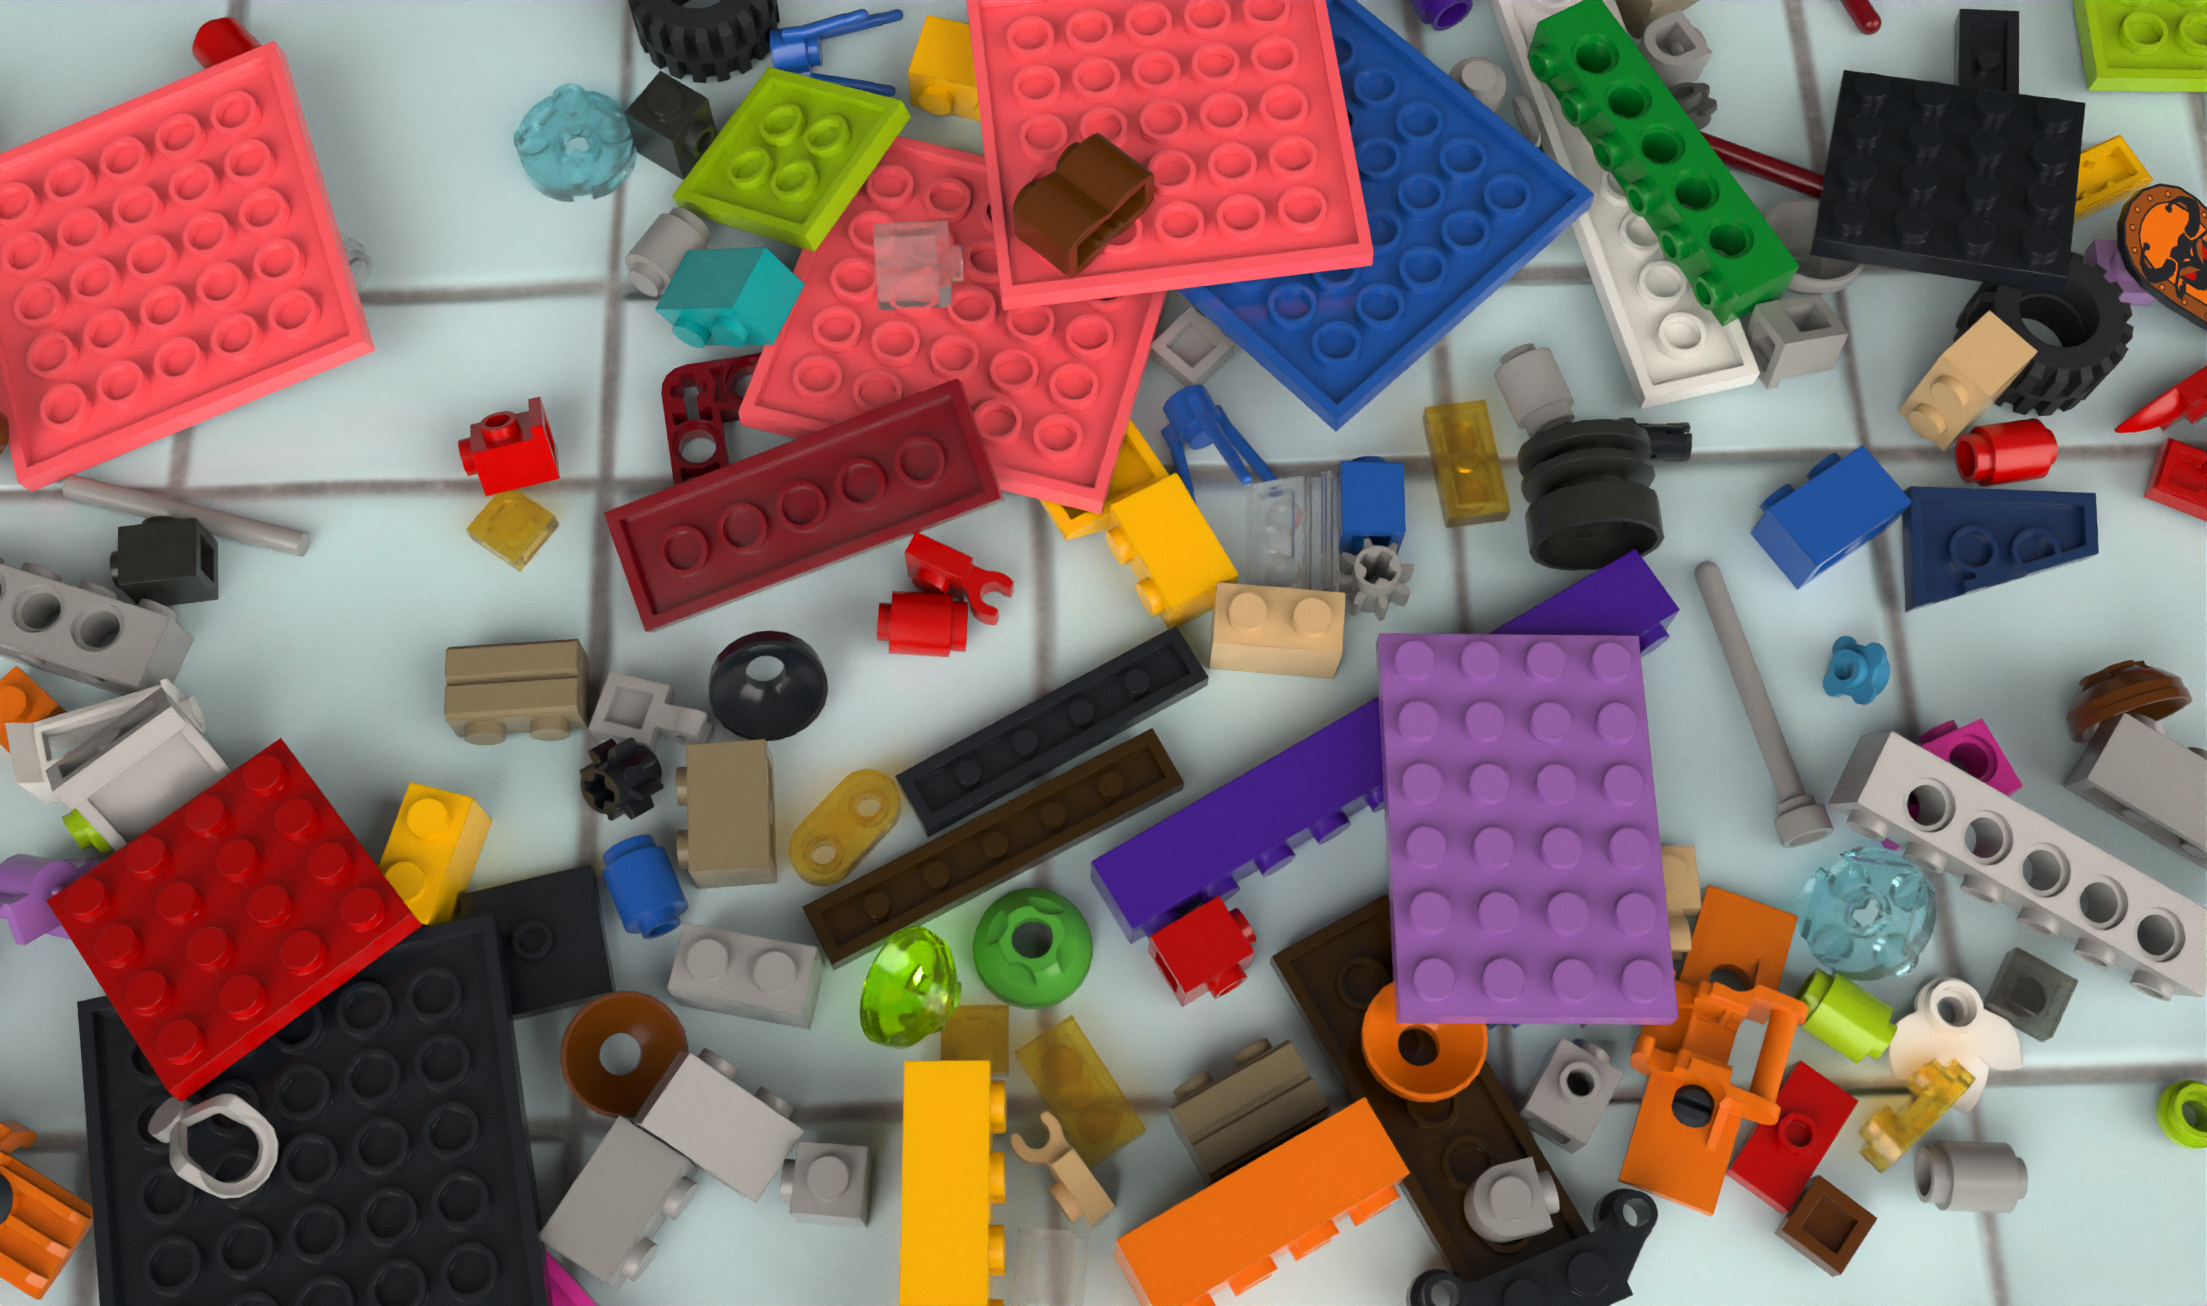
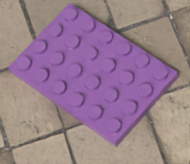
(1522, 831)

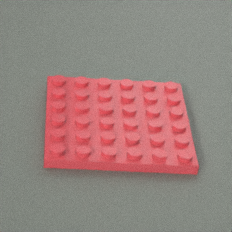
(1213, 97)
(166, 267)
(1041, 380)

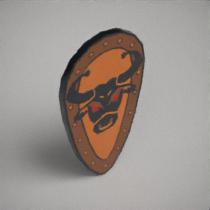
(2166, 248)

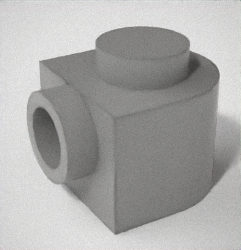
(1675, 49)
(1511, 1202)

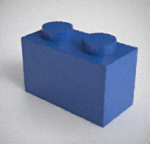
(1829, 515)

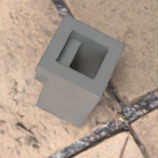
(1794, 338)

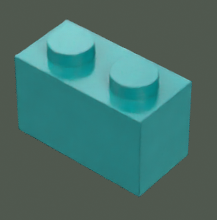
(729, 297)

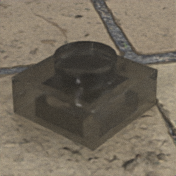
(2030, 994)

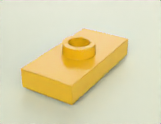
(2107, 176)

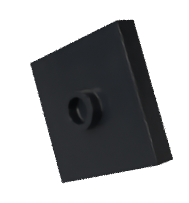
(549, 939)

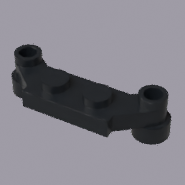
(1577, 1273)

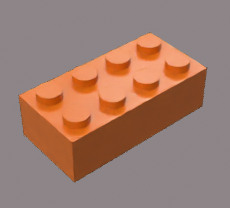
(1263, 1211)

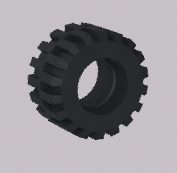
(705, 39)
(2084, 319)

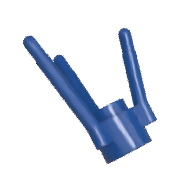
(799, 47)
(1200, 423)

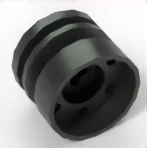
(1589, 494)

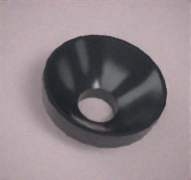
(770, 707)

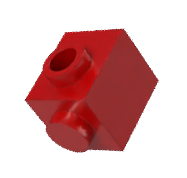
(1204, 951)

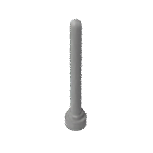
(1800, 817)

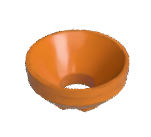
(1457, 1060)

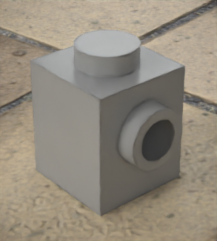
(1569, 1093)
(828, 1184)

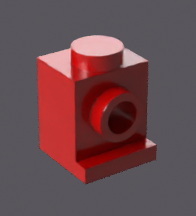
(511, 450)

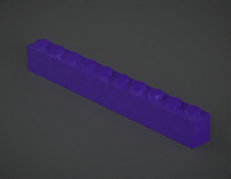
(1329, 774)

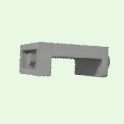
(137, 770)

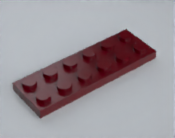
(804, 506)

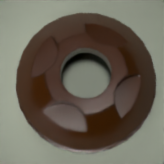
(2124, 689)
(629, 1013)

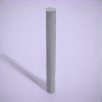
(215, 521)

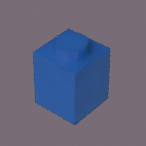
(1370, 503)

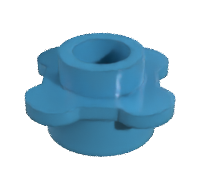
(1869, 675)

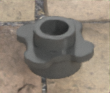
(1695, 102)

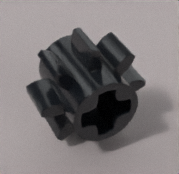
(621, 779)

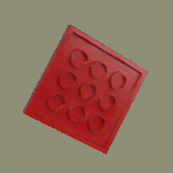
(231, 918)

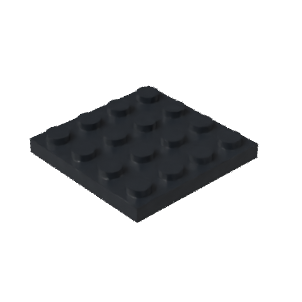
(1951, 181)

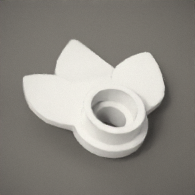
(1975, 1037)

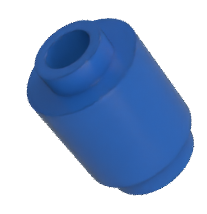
(644, 887)

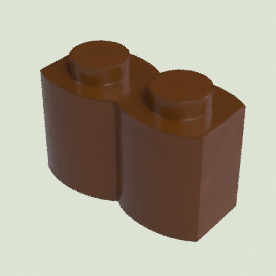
(1082, 203)

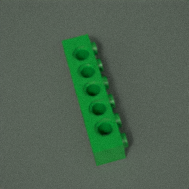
(1688, 168)

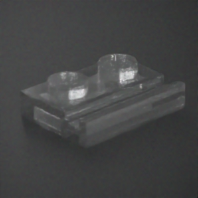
(1293, 533)

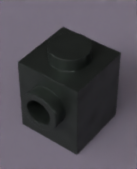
(671, 124)
(166, 561)

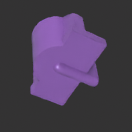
(26, 886)

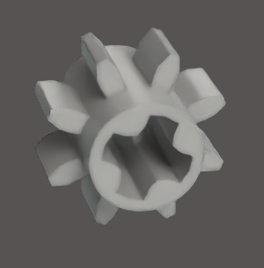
(1380, 562)

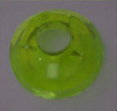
(909, 989)

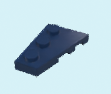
(1988, 537)

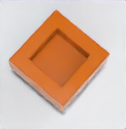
(23, 702)

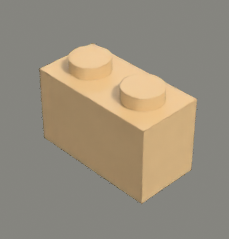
(1966, 380)
(1277, 630)

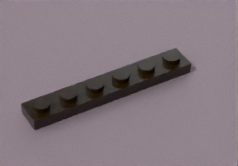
(993, 848)

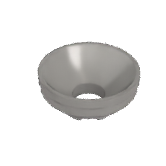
(1795, 225)

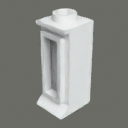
(45, 742)

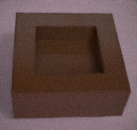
(1825, 1226)

